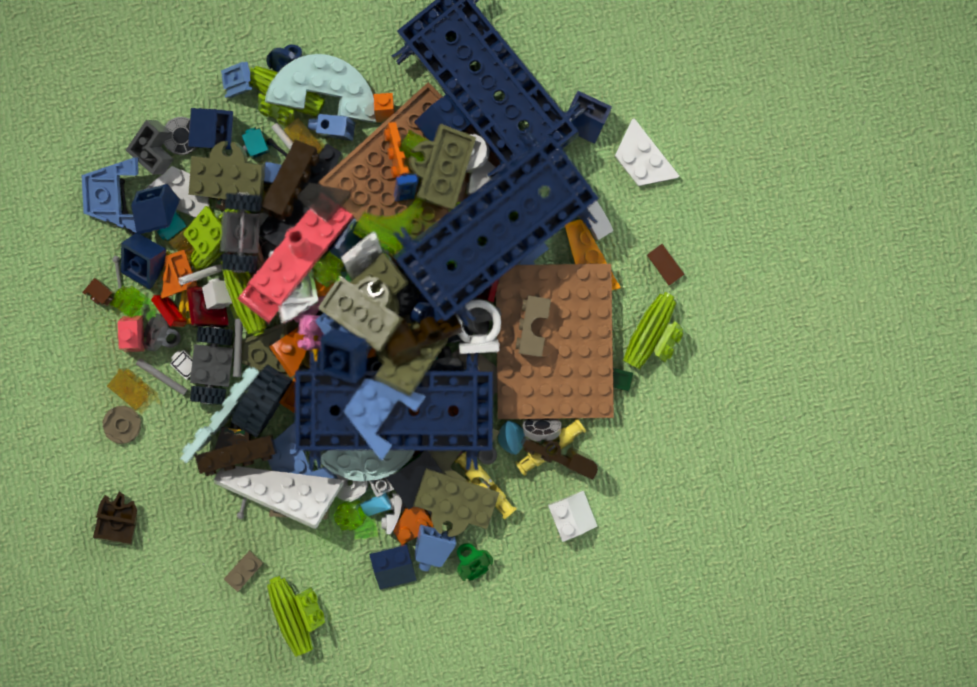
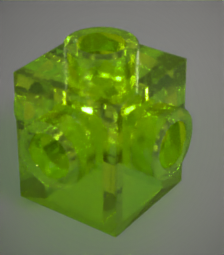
(324, 271)
(127, 300)
(349, 516)

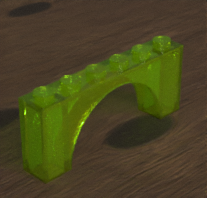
(386, 225)

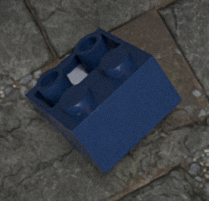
(593, 119)
(210, 127)
(154, 208)

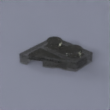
(323, 199)

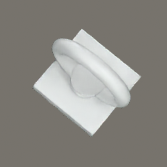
(481, 342)

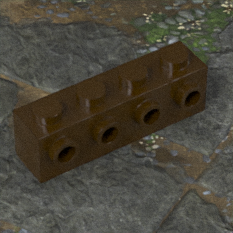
(290, 180)
(236, 454)

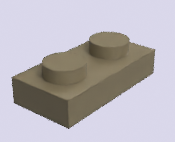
(243, 570)

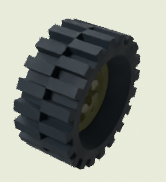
(261, 400)

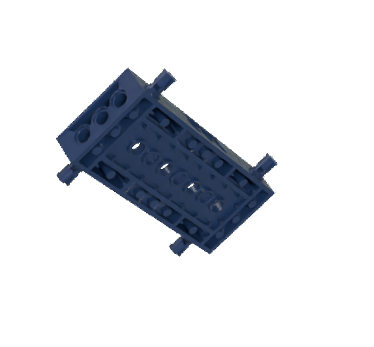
(475, 91)
(487, 214)
(429, 430)

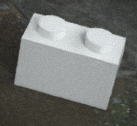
(572, 515)

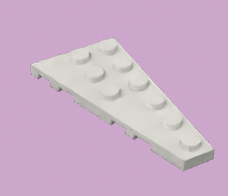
(291, 494)

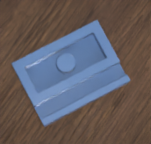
(236, 79)

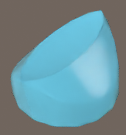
(510, 437)
(376, 505)

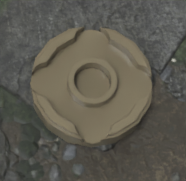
(121, 424)

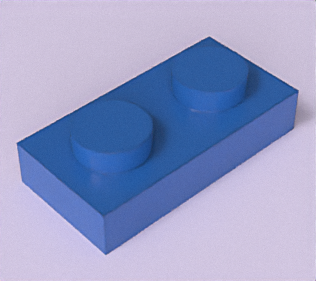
(405, 187)

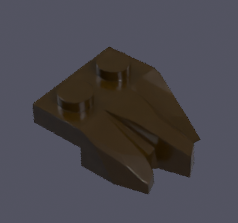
(116, 520)

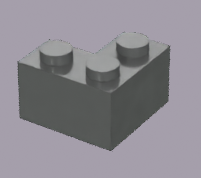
(147, 147)

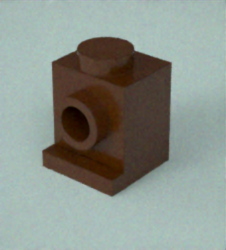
(99, 292)

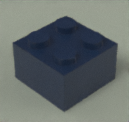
(343, 355)

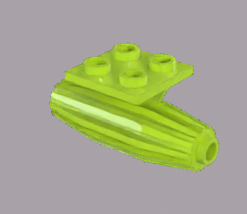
(261, 79)
(205, 237)
(235, 284)
(654, 333)
(295, 614)

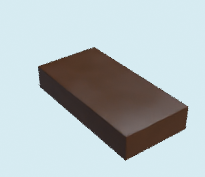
(665, 264)

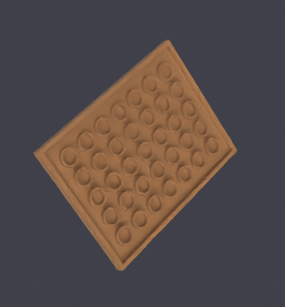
(368, 170)
(577, 352)

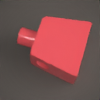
(131, 334)

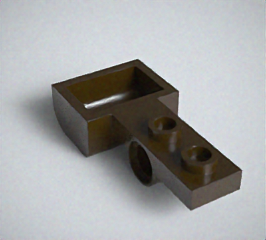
(406, 343)
(573, 460)

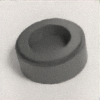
(487, 456)

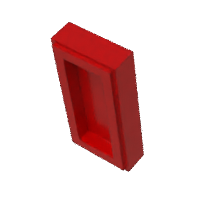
(169, 311)

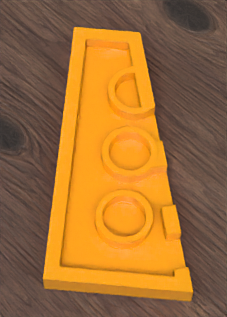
(584, 247)

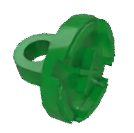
(473, 565)

